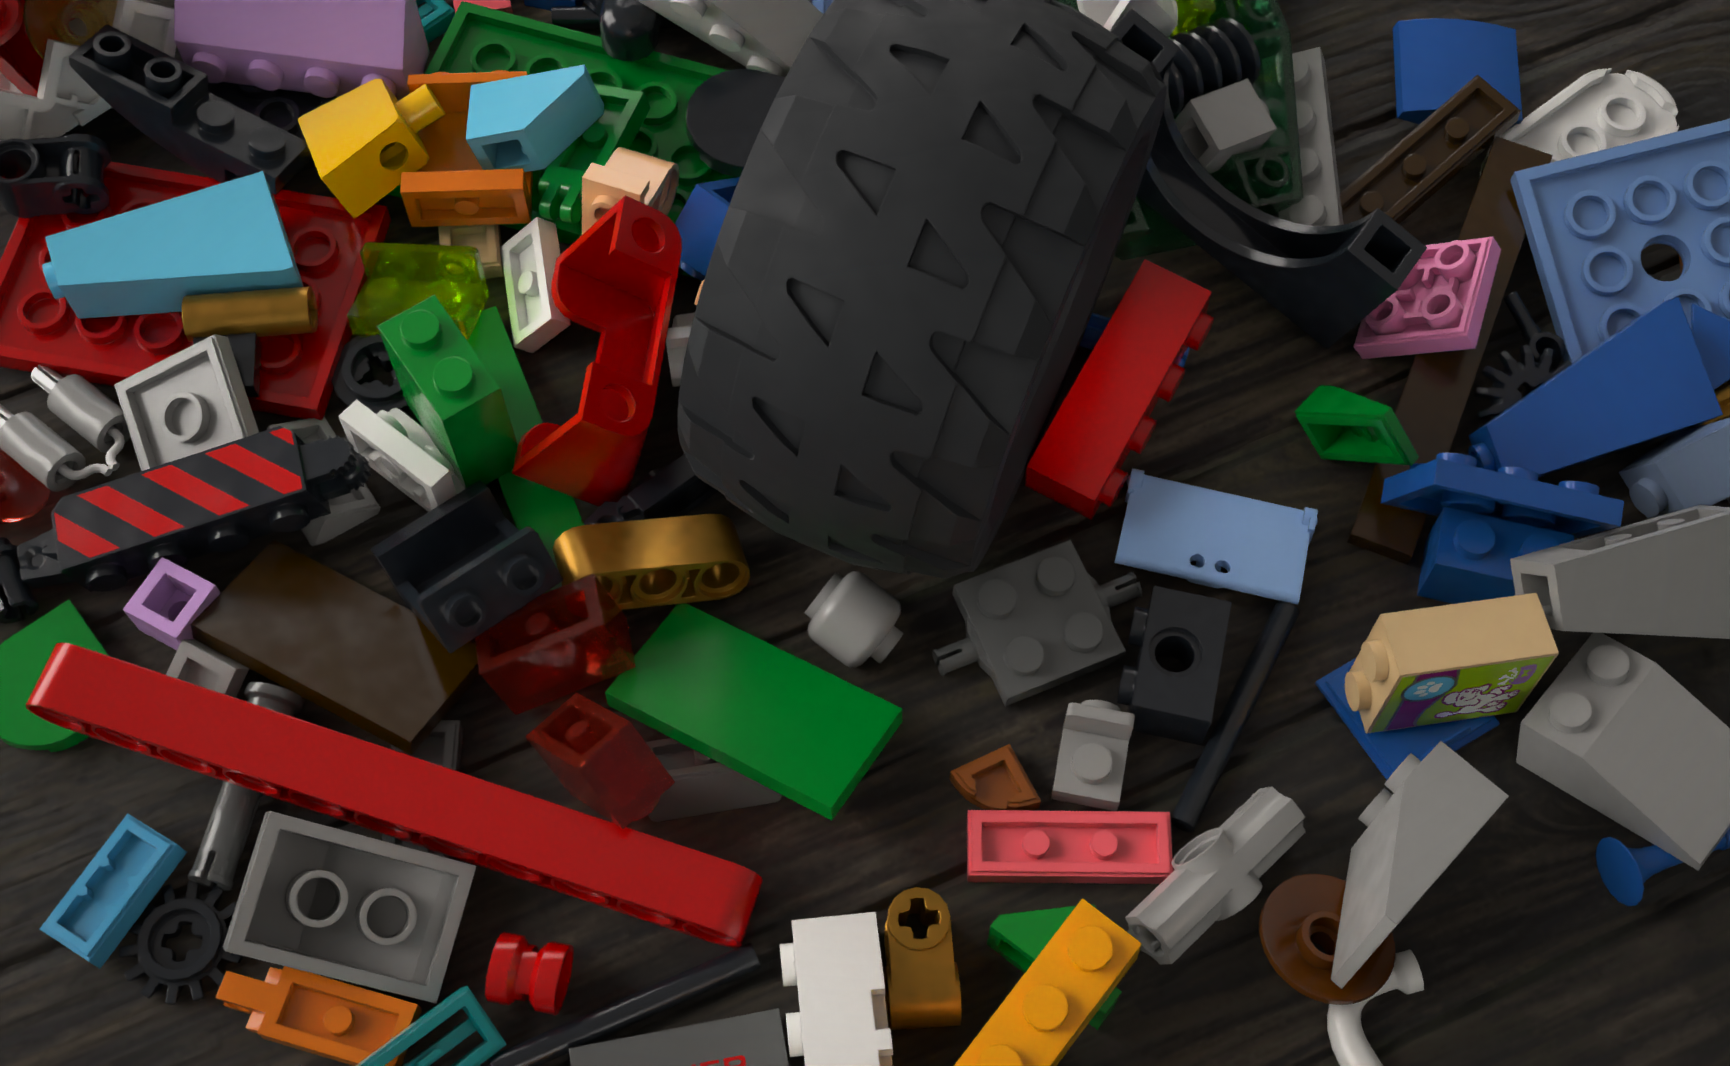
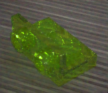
(413, 272)

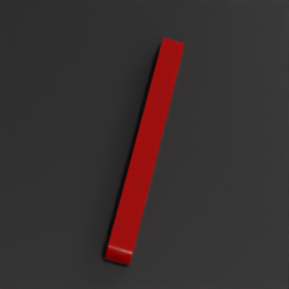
(396, 794)

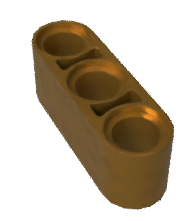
(657, 559)

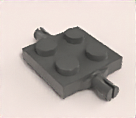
(1037, 623)

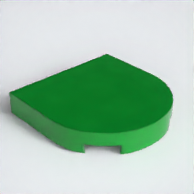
(21, 665)

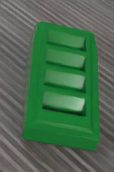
(1354, 428)

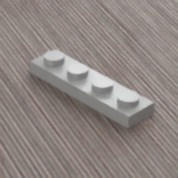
(1316, 141)

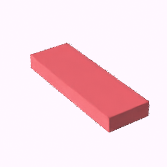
(1068, 846)

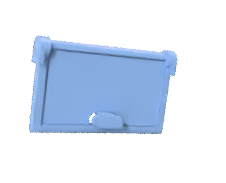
(1183, 523)

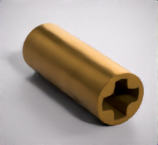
(258, 311)

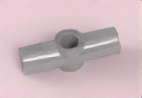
(1216, 875)

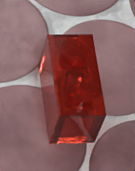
(556, 645)
(601, 760)

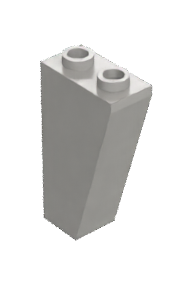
(1638, 578)

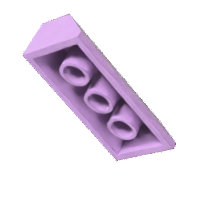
(303, 43)

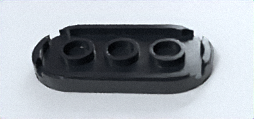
(728, 116)

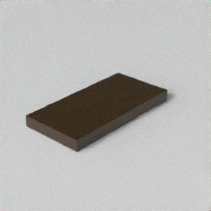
(338, 646)

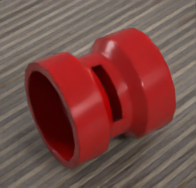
(521, 971)

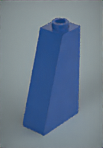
(1613, 398)

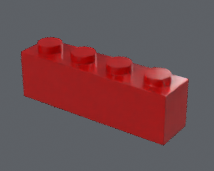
(1119, 389)

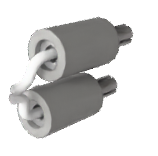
(44, 451)

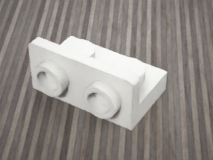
(401, 453)

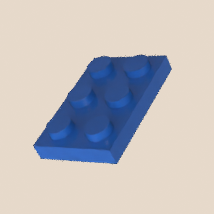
(1506, 494)

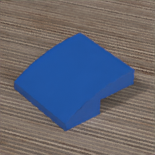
(1443, 55)

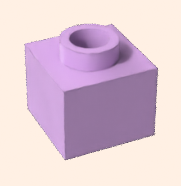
(170, 602)

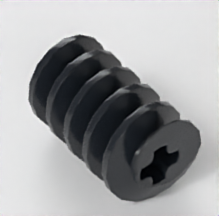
(1211, 60)

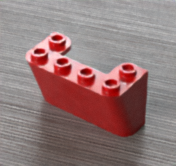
(623, 286)

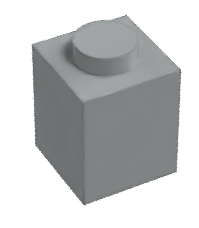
(1225, 124)

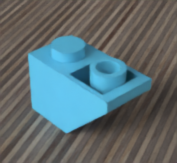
(530, 117)

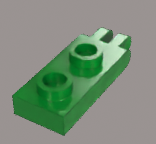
(616, 128)

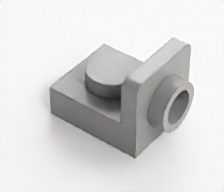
(1092, 754)

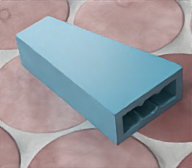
(175, 248)

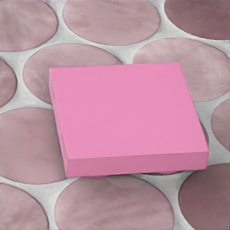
(1437, 303)

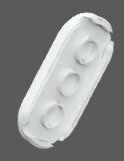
(1597, 115)

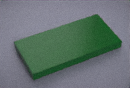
(756, 709)

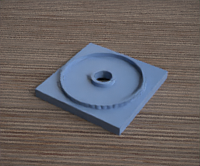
(1604, 207)

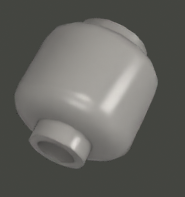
(854, 619)

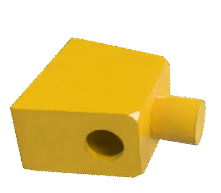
(368, 141)

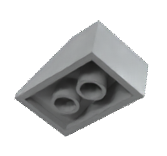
(1633, 749)
(1408, 847)
(349, 907)

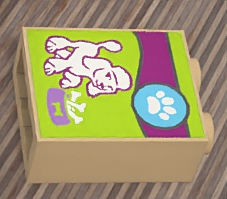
(1450, 662)

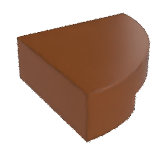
(996, 782)

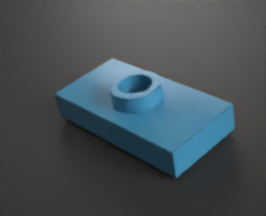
(113, 890)

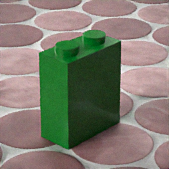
(450, 392)

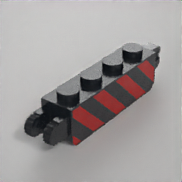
(191, 509)

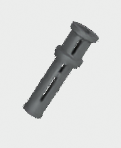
(236, 805)

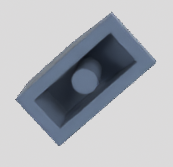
(1682, 471)

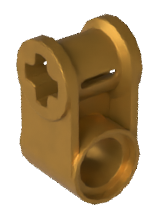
(920, 973)

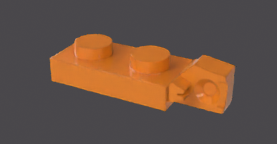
(318, 1013)

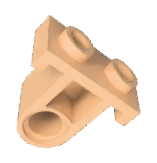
(628, 174)

